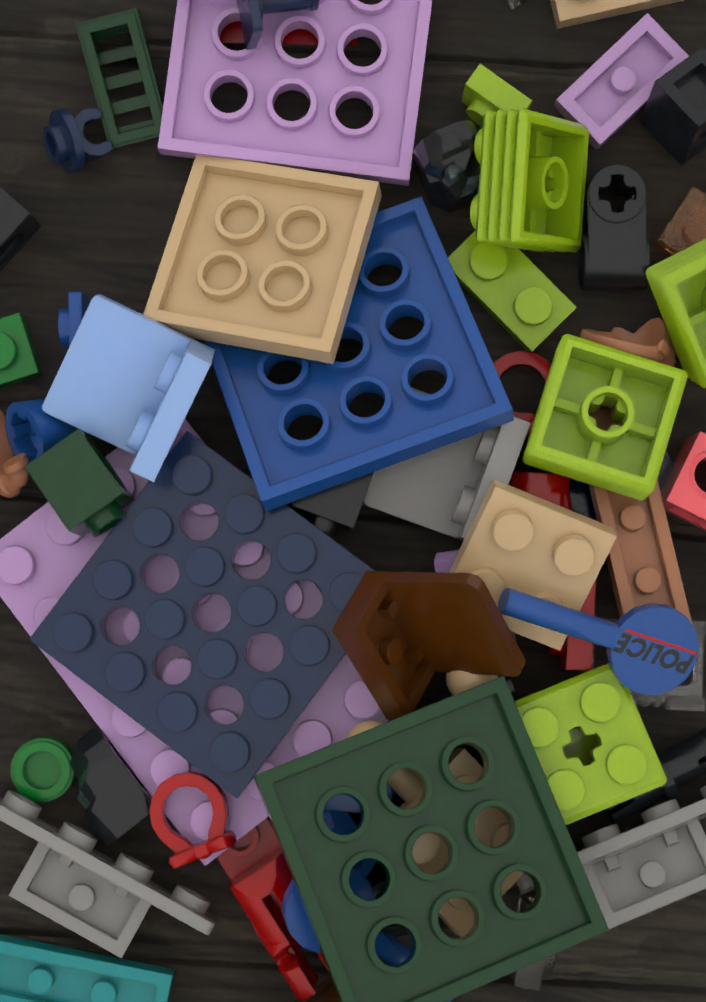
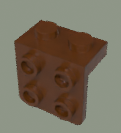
(419, 624)

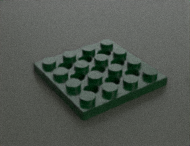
(536, 844)

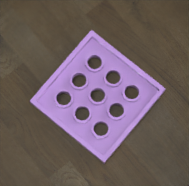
(318, 140)

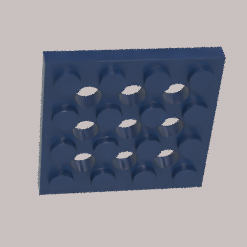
(116, 579)

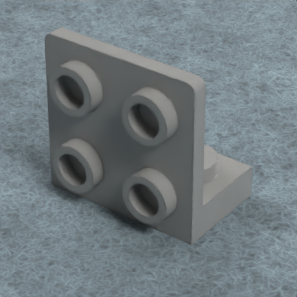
(450, 482)

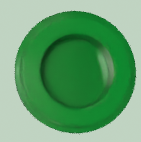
(43, 769)

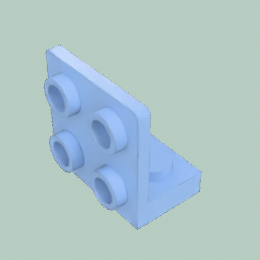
(128, 382)

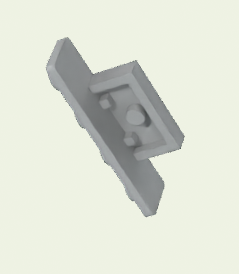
(646, 865)
(88, 889)

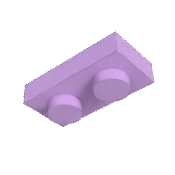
(620, 80)

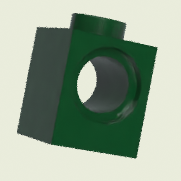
(81, 485)

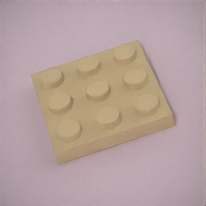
(264, 257)

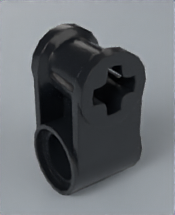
(614, 243)

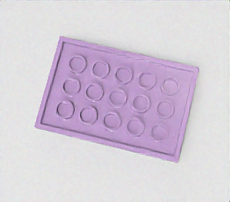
(43, 560)

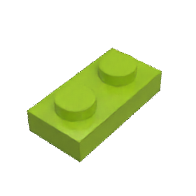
(511, 290)

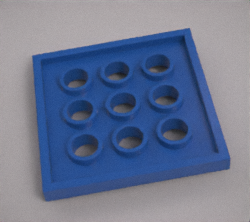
(408, 421)

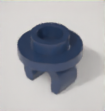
(66, 140)

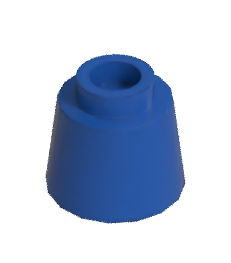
(32, 429)

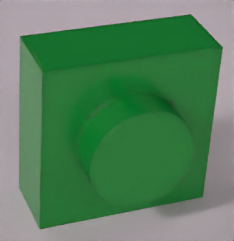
(17, 352)

